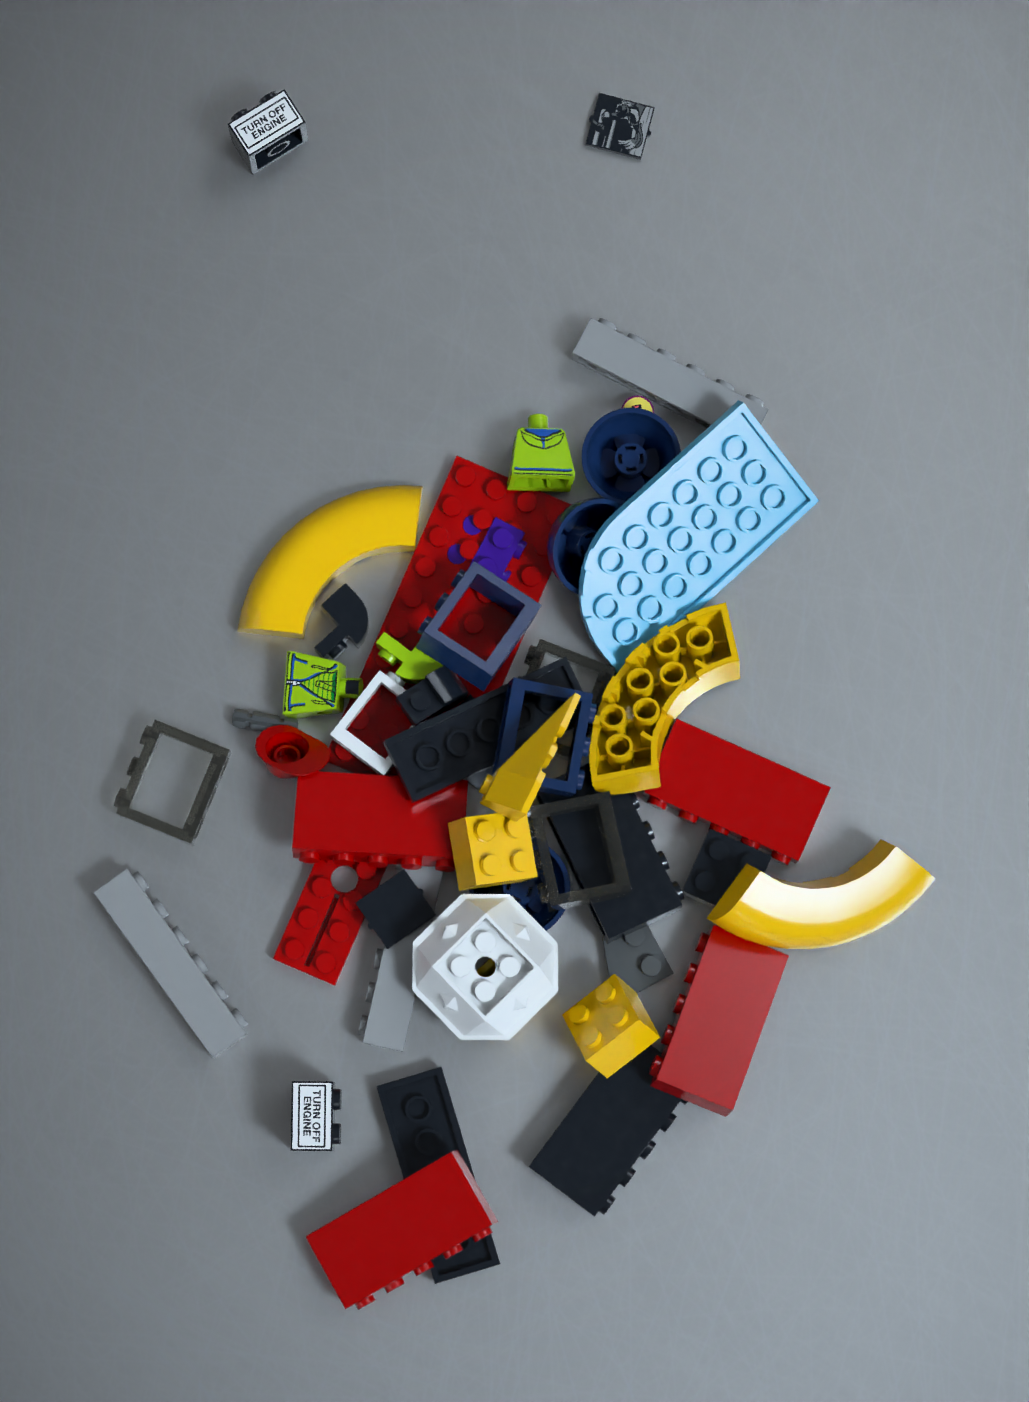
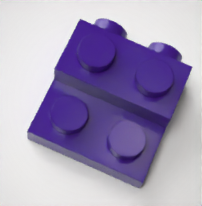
(497, 548)

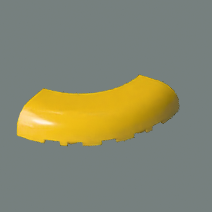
(321, 549)
(651, 694)
(825, 909)

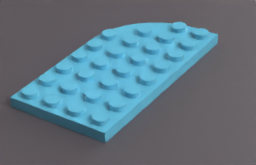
(688, 533)

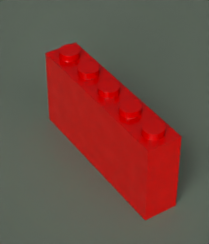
(737, 792)
(374, 821)
(718, 1020)
(402, 1230)

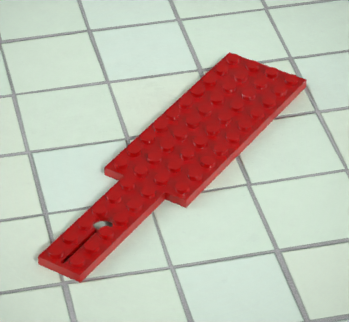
(474, 624)

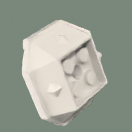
(475, 1004)

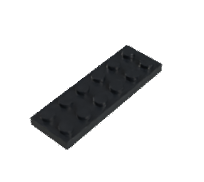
(467, 736)
(423, 1131)

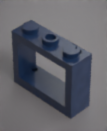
(457, 657)
(580, 742)

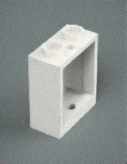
(353, 744)

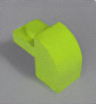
(413, 663)

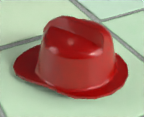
(291, 752)

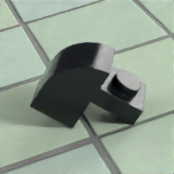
(351, 620)
(432, 695)

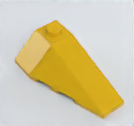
(521, 775)

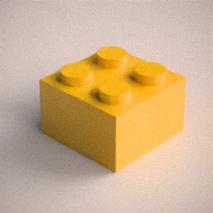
(491, 851)
(610, 1026)

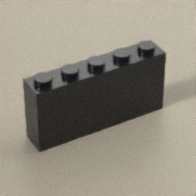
(580, 840)
(606, 1134)

